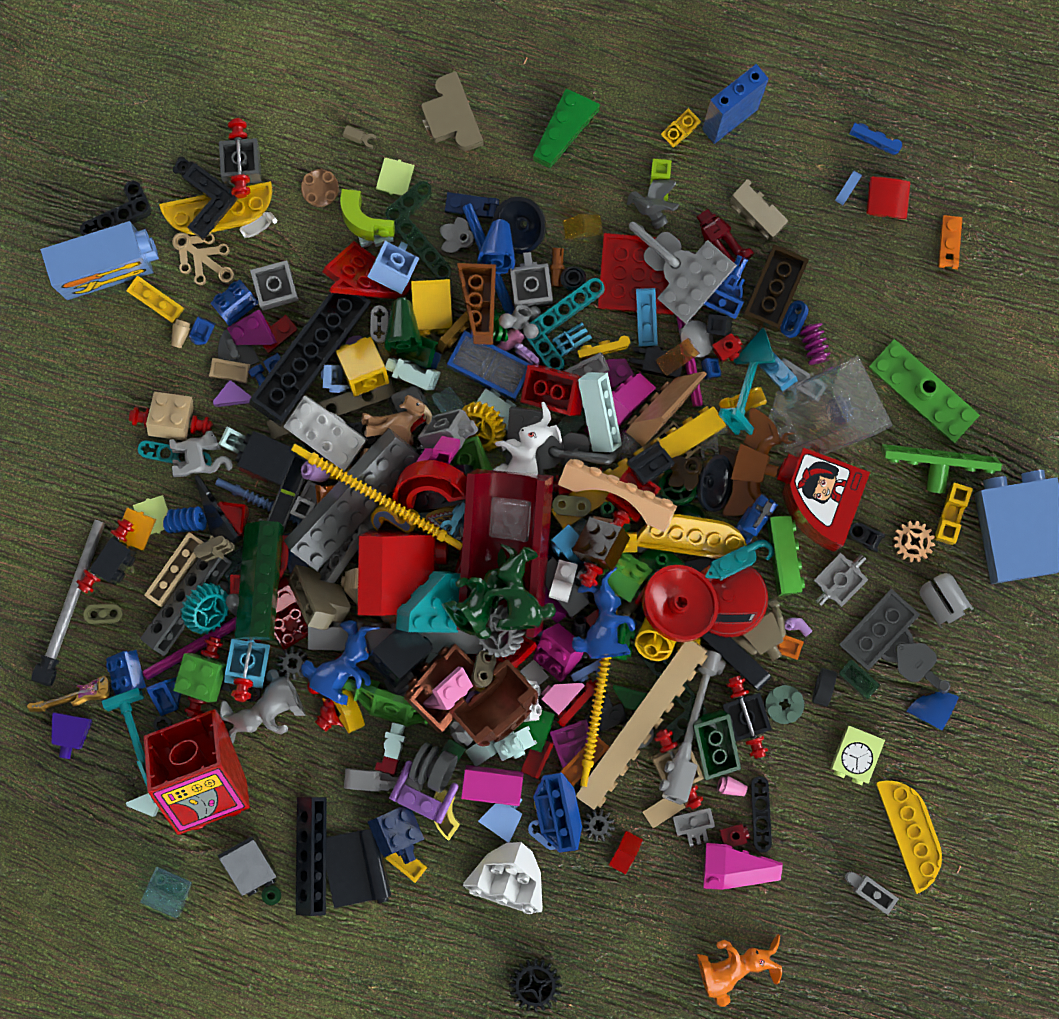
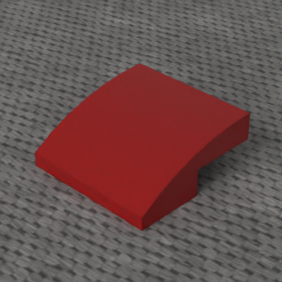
(888, 197)
(624, 505)

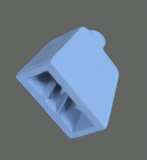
(502, 820)

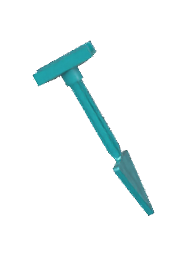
(754, 353)
(124, 702)

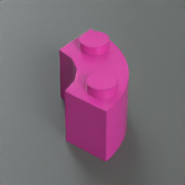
(444, 450)

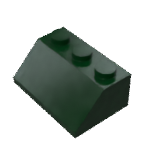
(716, 744)

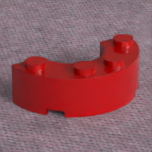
(429, 476)

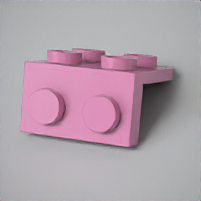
(449, 690)

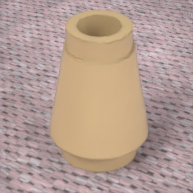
(179, 333)

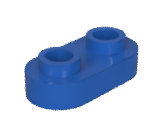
(793, 319)

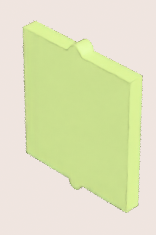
(395, 177)
(156, 509)

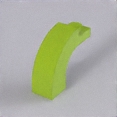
(360, 223)

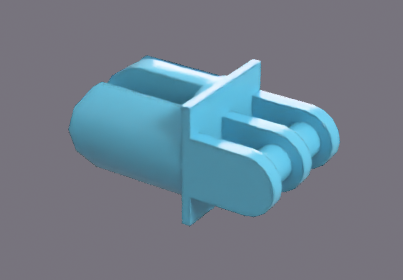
(570, 339)

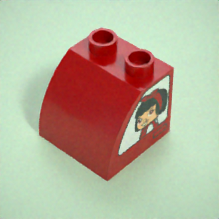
(822, 495)

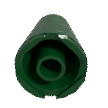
(402, 328)

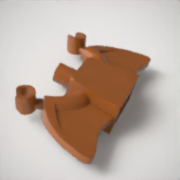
(753, 463)

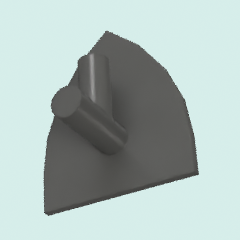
(238, 353)

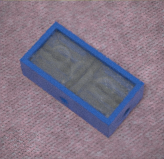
(489, 366)

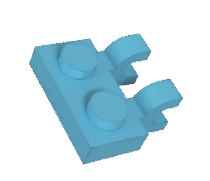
(456, 522)

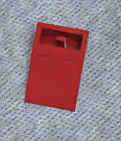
(289, 622)

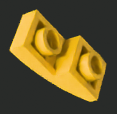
(681, 128)
(350, 714)

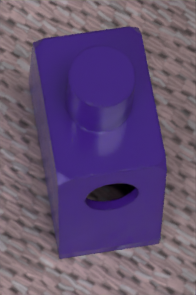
(69, 732)

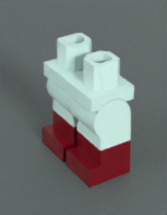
(393, 749)

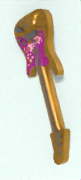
(94, 690)

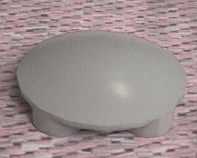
(697, 333)

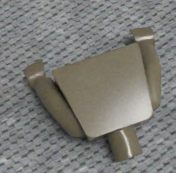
(766, 634)

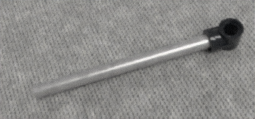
(45, 672)

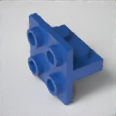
(234, 302)
(125, 672)

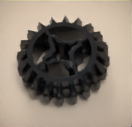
(519, 990)

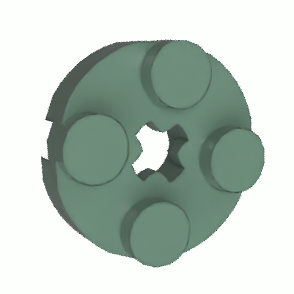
(775, 710)

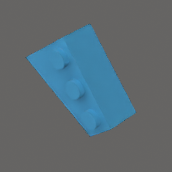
(564, 543)

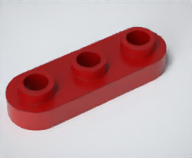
(577, 703)

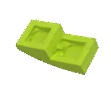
(661, 170)

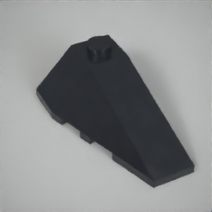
(216, 519)

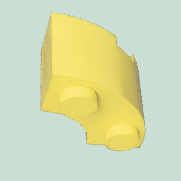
(449, 823)

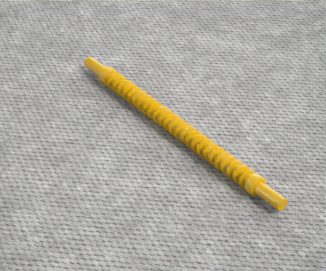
(313, 458)
(587, 763)

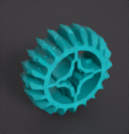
(205, 608)

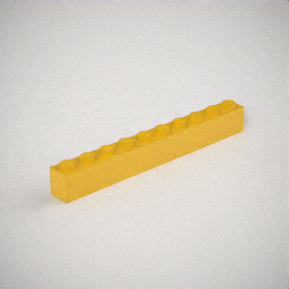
(675, 443)

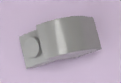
(305, 502)

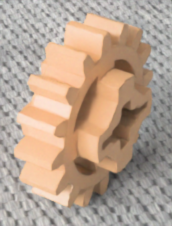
(908, 534)

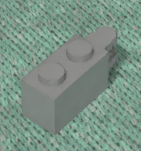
(872, 892)

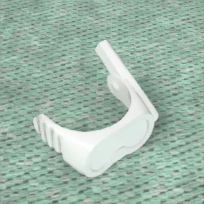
(258, 225)

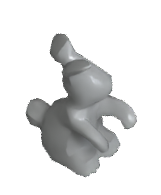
(276, 698)

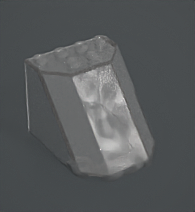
(830, 409)

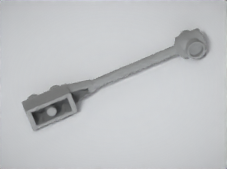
(681, 770)

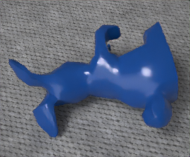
(603, 634)
(332, 675)

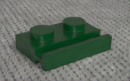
(424, 355)

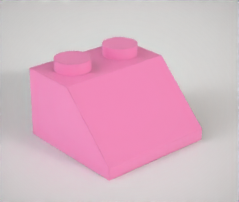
(560, 695)

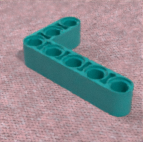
(559, 319)

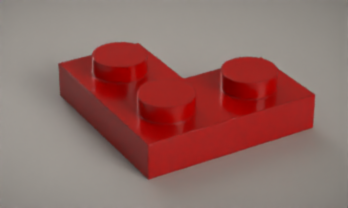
(281, 331)

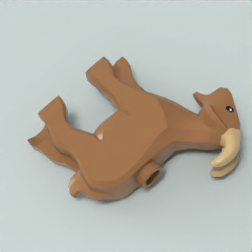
(398, 422)

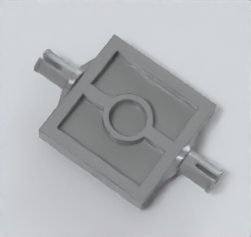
(840, 579)

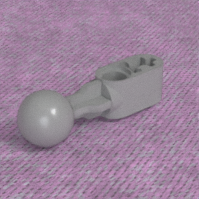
(374, 780)

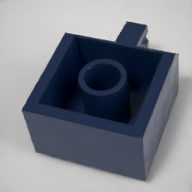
(397, 833)

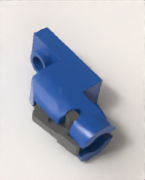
(756, 517)

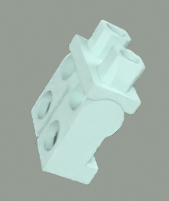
(412, 373)

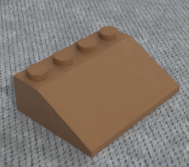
(663, 407)

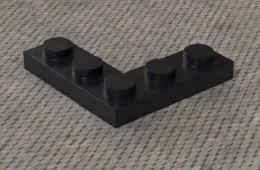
(216, 208)

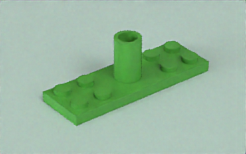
(939, 407)
(940, 462)

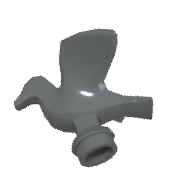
(654, 201)

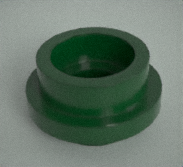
(276, 891)

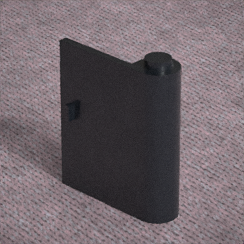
(356, 869)

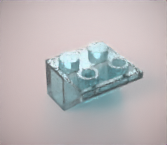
(166, 892)

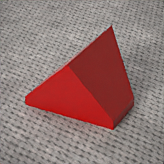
(236, 514)

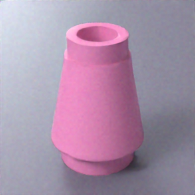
(514, 337)
(730, 786)

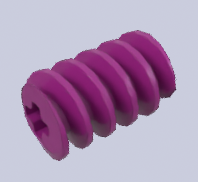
(814, 344)

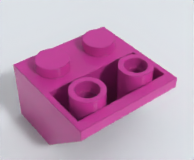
(556, 652)

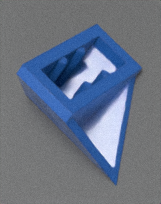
(164, 697)

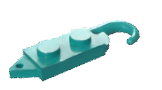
(737, 560)

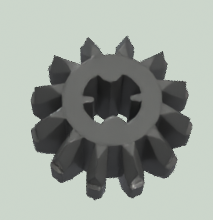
(286, 662)
(605, 827)

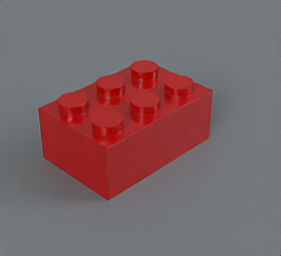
(554, 388)

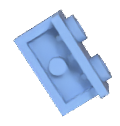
(332, 378)

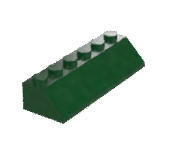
(259, 580)

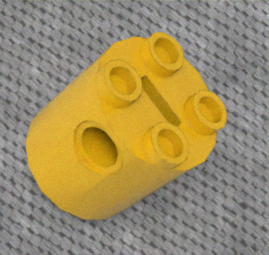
(652, 644)

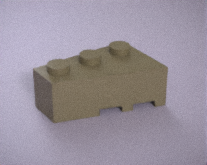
(757, 211)

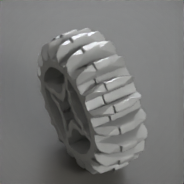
(502, 641)

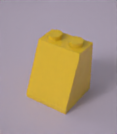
(432, 306)
(362, 366)

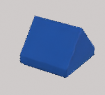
(711, 367)

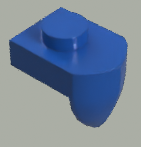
(201, 331)

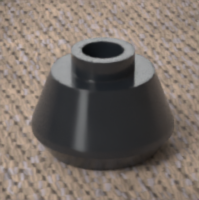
(573, 278)

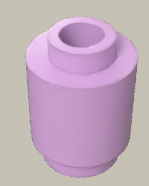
(312, 473)

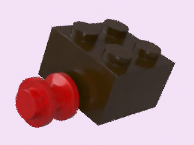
(601, 545)

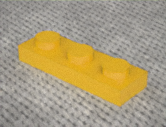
(155, 299)

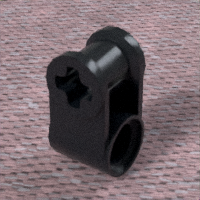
(868, 538)

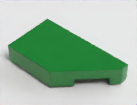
(629, 698)

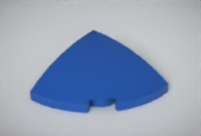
(934, 708)

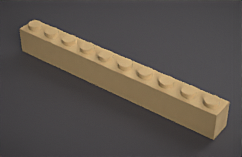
(640, 724)

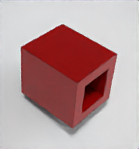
(727, 348)

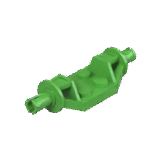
(384, 703)

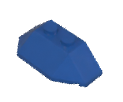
(558, 812)

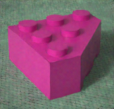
(630, 397)

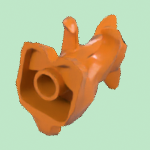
(722, 976)

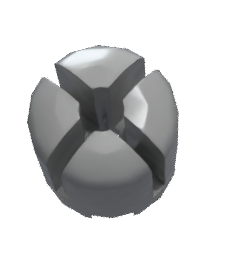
(936, 603)

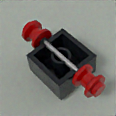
(112, 560)
(747, 717)

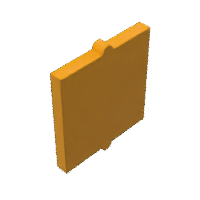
(142, 528)

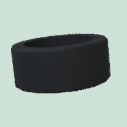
(824, 687)

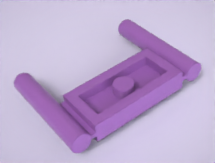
(420, 801)

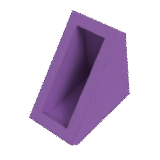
(231, 395)

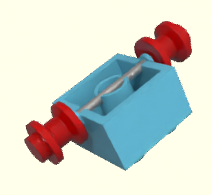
(246, 666)

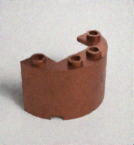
(432, 675)
(498, 707)

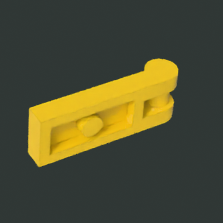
(604, 347)

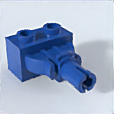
(729, 294)

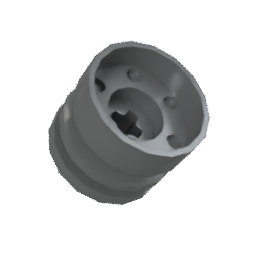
(429, 765)

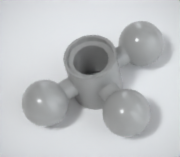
(519, 320)

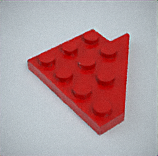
(351, 272)

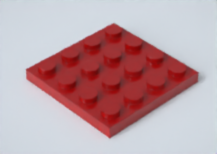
(625, 271)

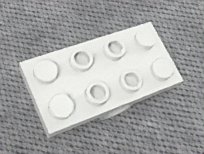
(325, 433)

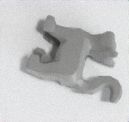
(194, 457)

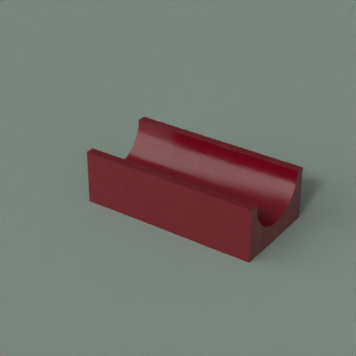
(481, 551)

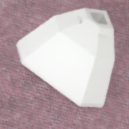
(508, 878)

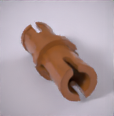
(557, 267)

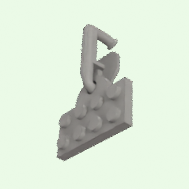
(689, 275)

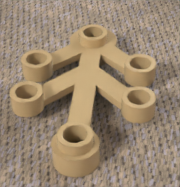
(201, 255)

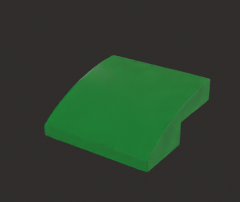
(539, 729)

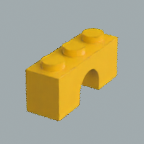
(952, 512)

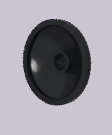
(515, 212)
(715, 483)

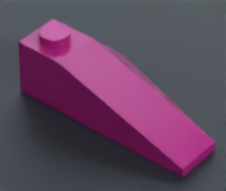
(731, 868)

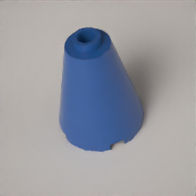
(498, 247)

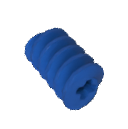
(184, 520)

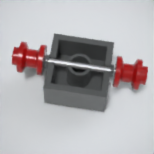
(239, 159)

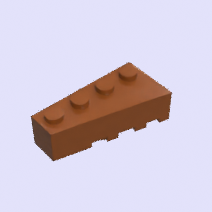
(478, 293)

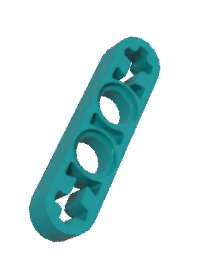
(174, 456)

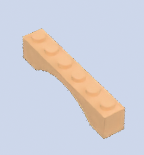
(654, 510)

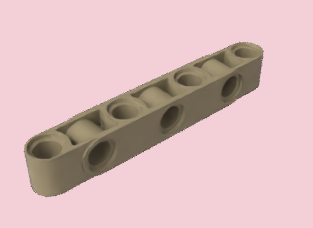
(345, 404)

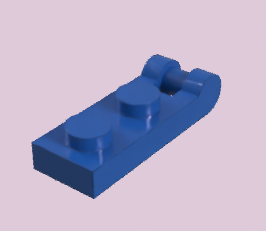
(876, 138)

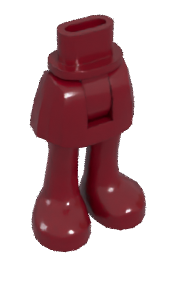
(716, 229)

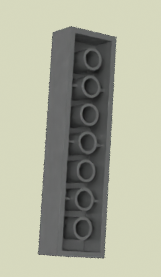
(345, 508)

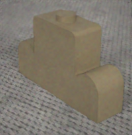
(451, 114)
(317, 599)

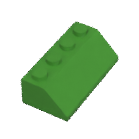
(785, 559)

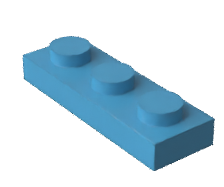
(647, 317)

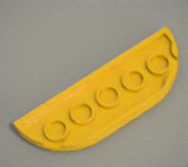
(243, 212)
(693, 537)
(912, 832)

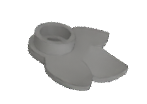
(453, 234)

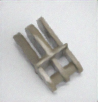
(213, 548)

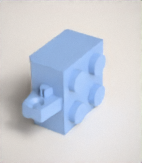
(393, 266)

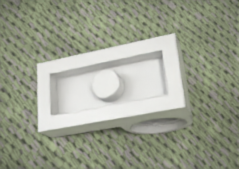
(563, 581)

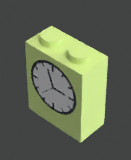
(857, 755)

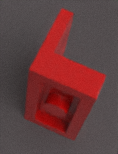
(536, 760)

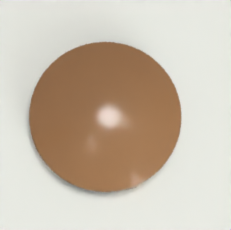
(320, 188)

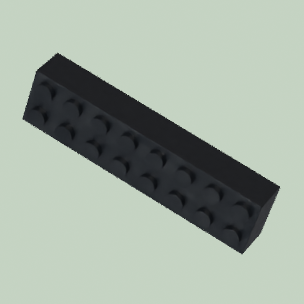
(308, 355)

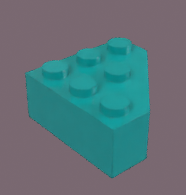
(425, 609)

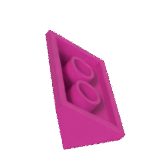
(492, 785)

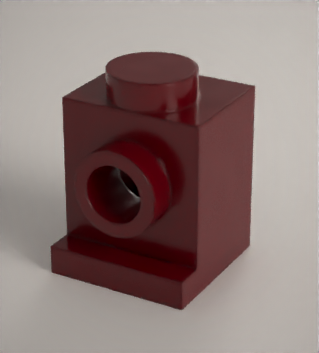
(726, 835)

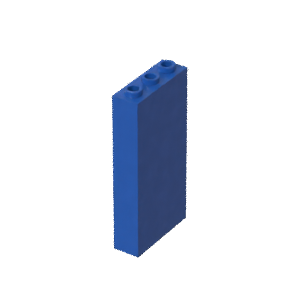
(735, 103)

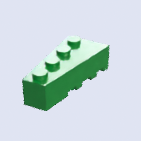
(565, 125)

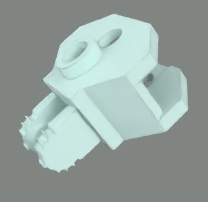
(514, 744)

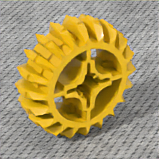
(492, 424)

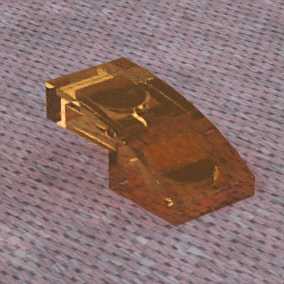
(677, 356)

